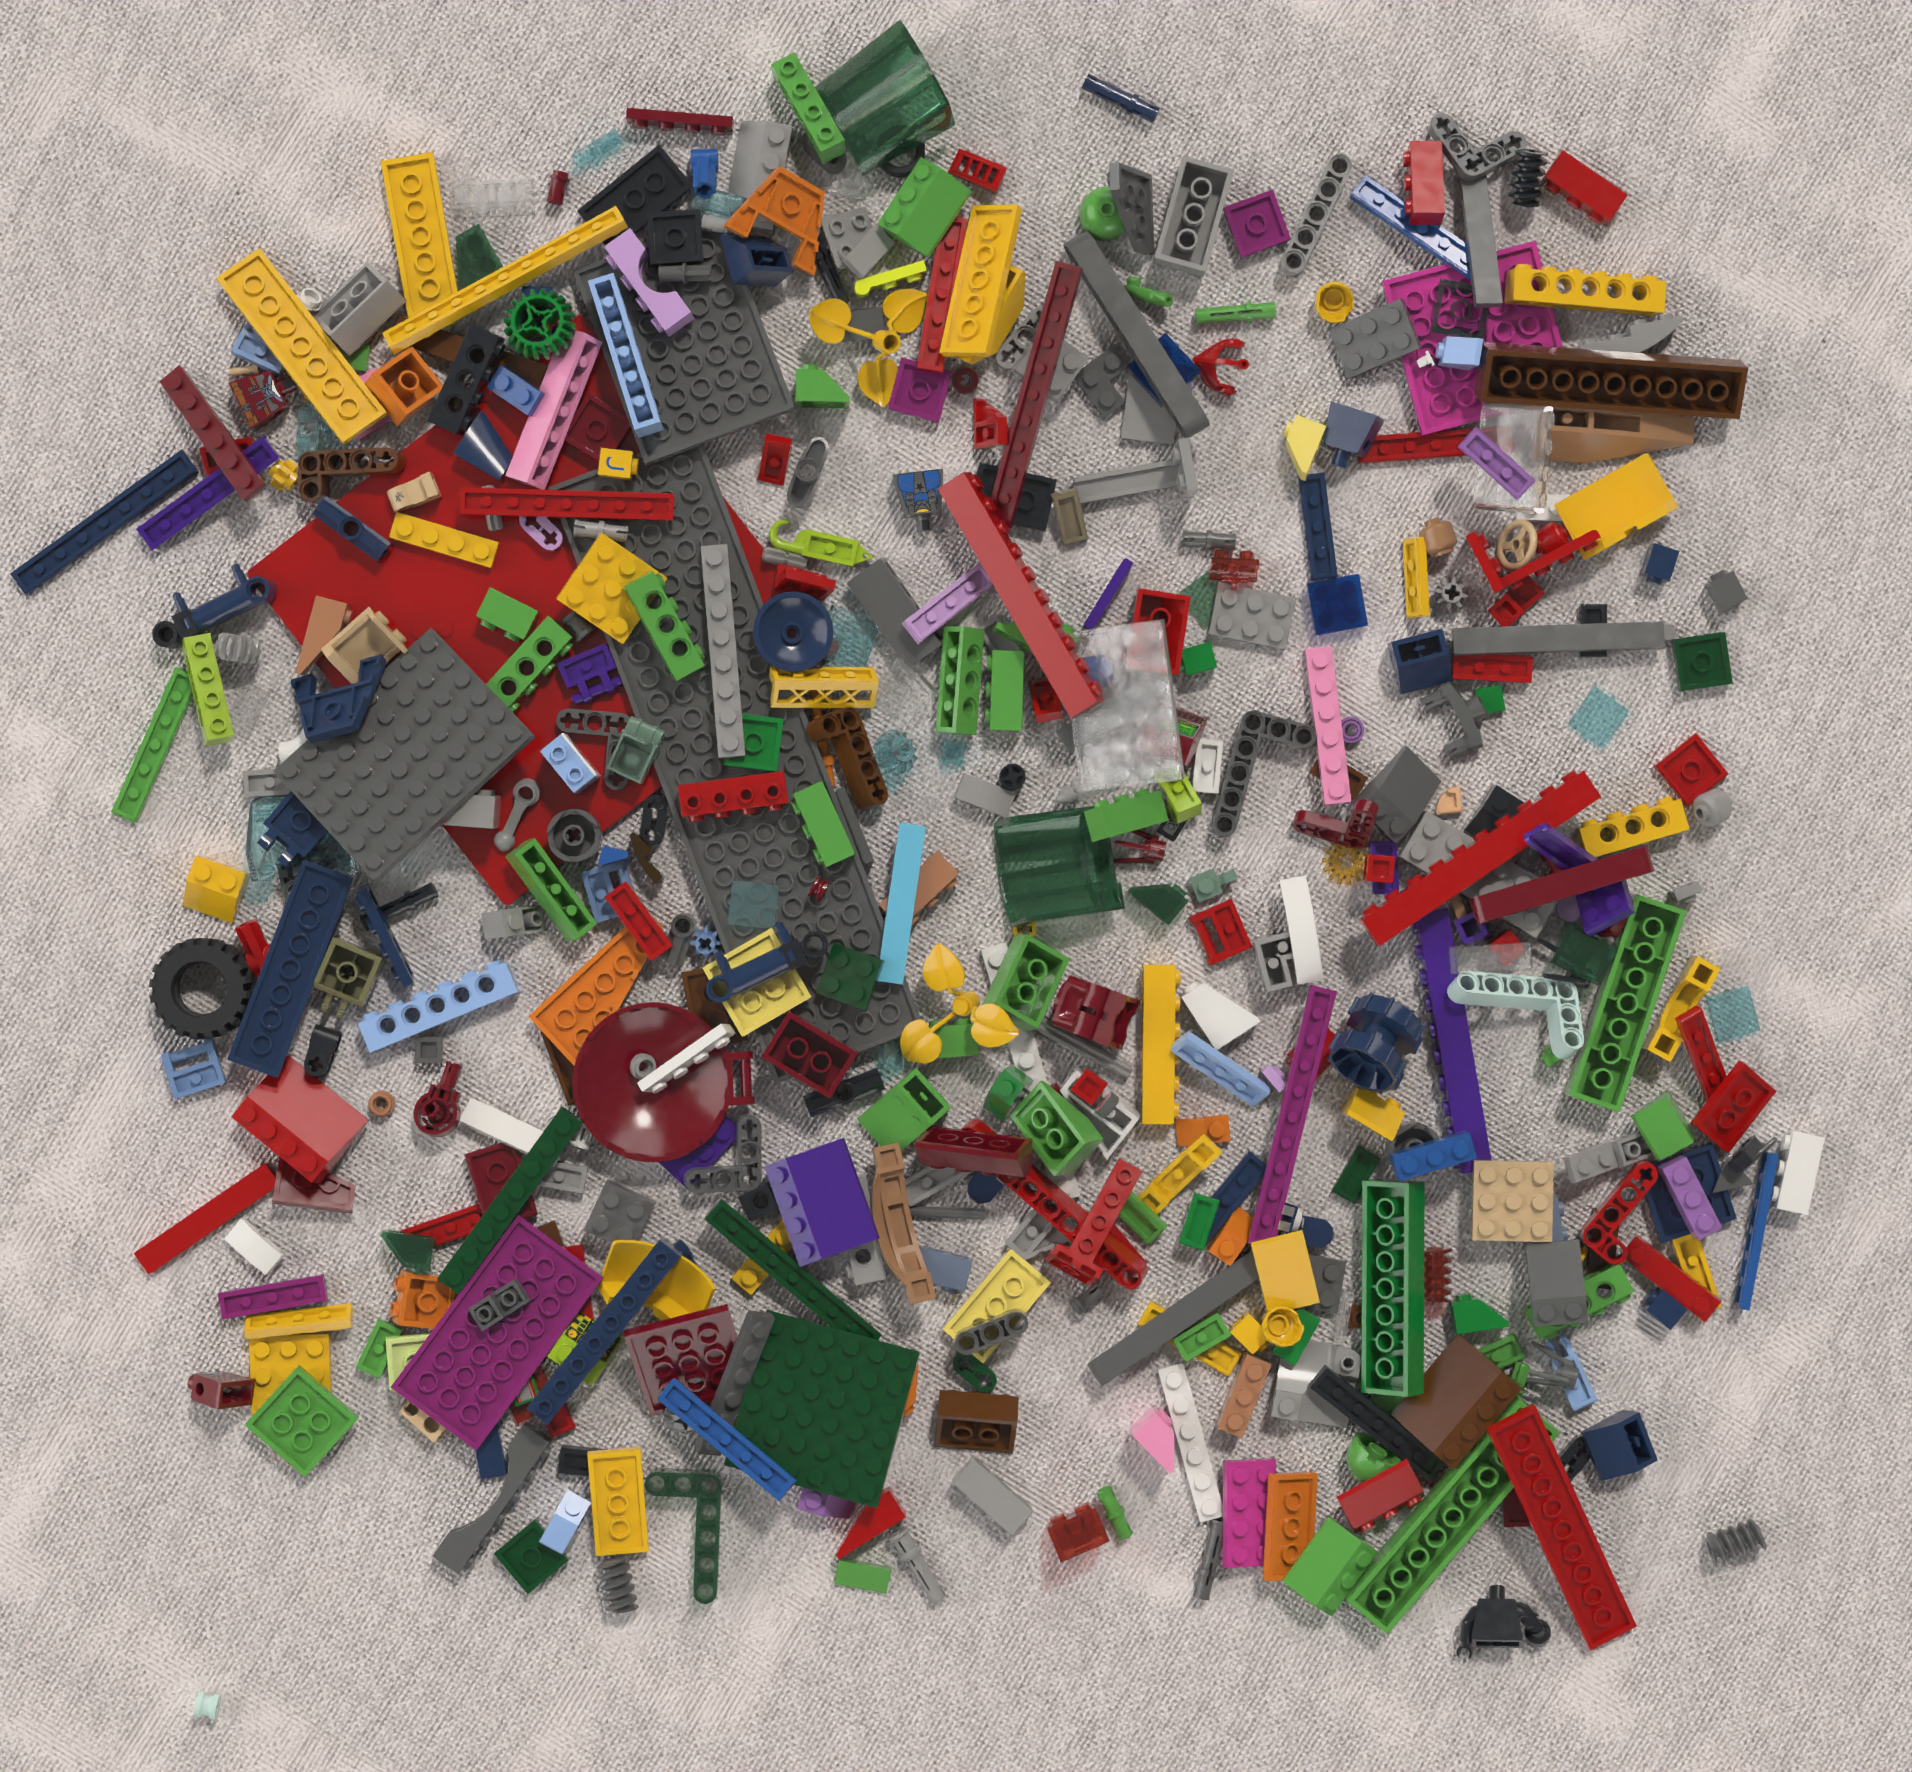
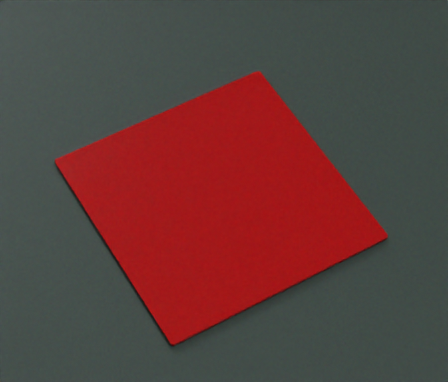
(432, 588)

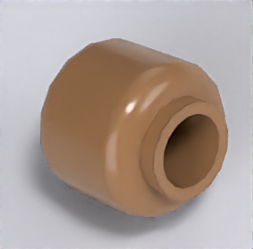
(1438, 537)

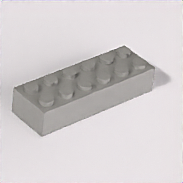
(1435, 839)

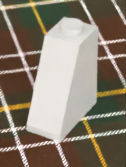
(1216, 1014)

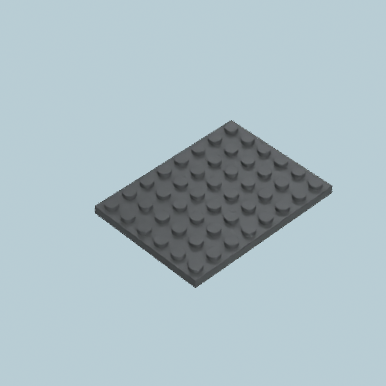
(711, 372)
(412, 763)

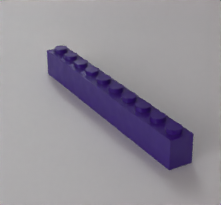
(1451, 1035)

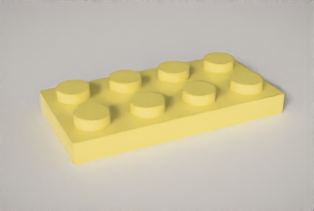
(1008, 1286)

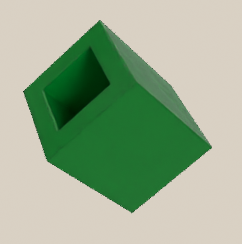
(1197, 659)

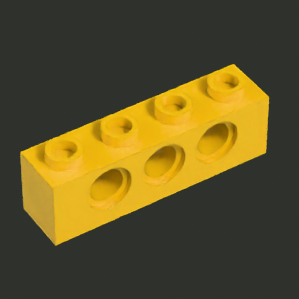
(1673, 822)

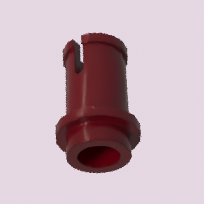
(557, 187)

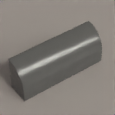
(889, 606)

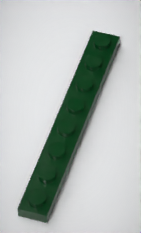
(510, 1200)
(787, 1271)

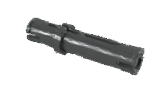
(1207, 1571)

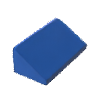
(612, 855)

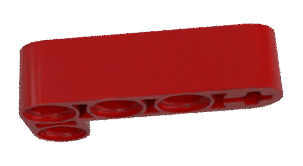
(1623, 1208)

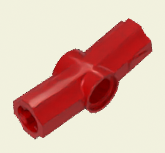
(254, 944)

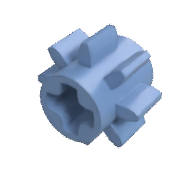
(701, 947)

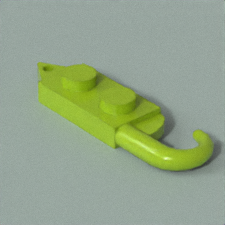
(820, 546)

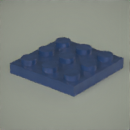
(1662, 1207)

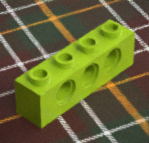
(207, 689)

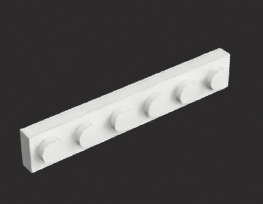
(1191, 1441)

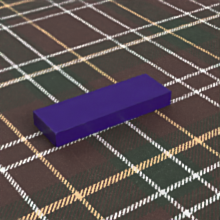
(1108, 593)

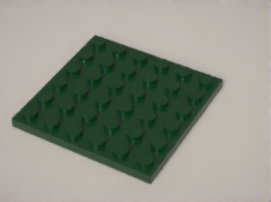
(828, 1406)

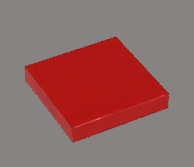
(1691, 769)

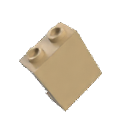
(363, 639)

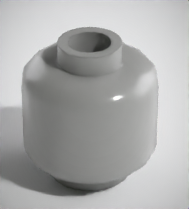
(1712, 807)

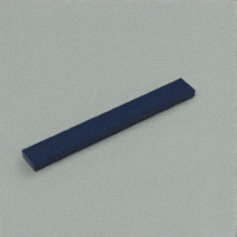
(104, 522)

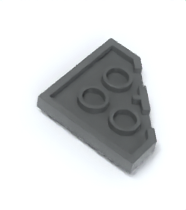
(1134, 202)

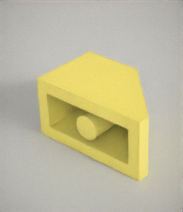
(1303, 443)

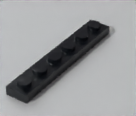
(1376, 1422)

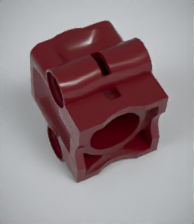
(1093, 1012)

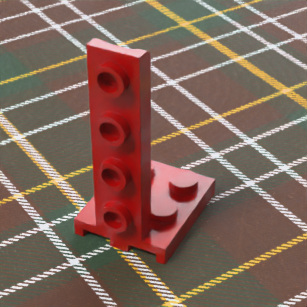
(1539, 566)
(1079, 1257)

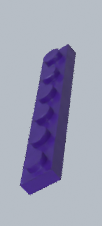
(201, 497)

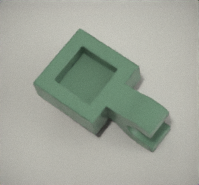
(1209, 885)

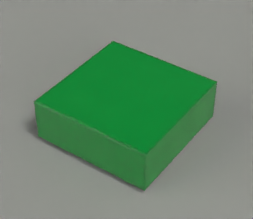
(1491, 698)

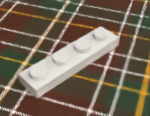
(692, 1054)

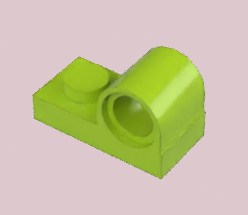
(1181, 800)

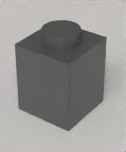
(1725, 590)

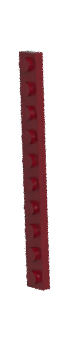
(1035, 390)

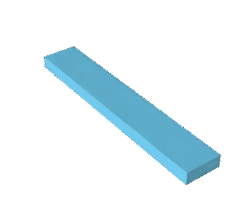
(901, 902)

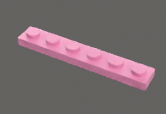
(1327, 726)

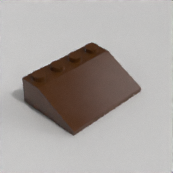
(1459, 1401)

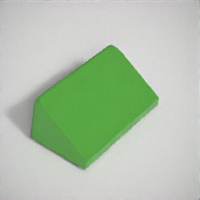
(863, 1575)

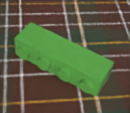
(551, 889)

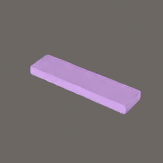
(948, 603)

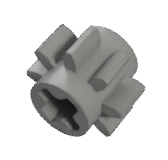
(1445, 598)

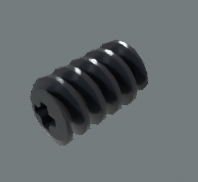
(1528, 178)

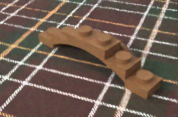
(895, 1225)

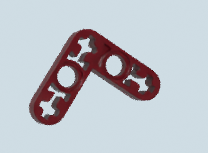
(1349, 834)

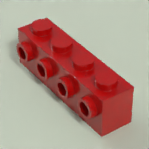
(733, 794)

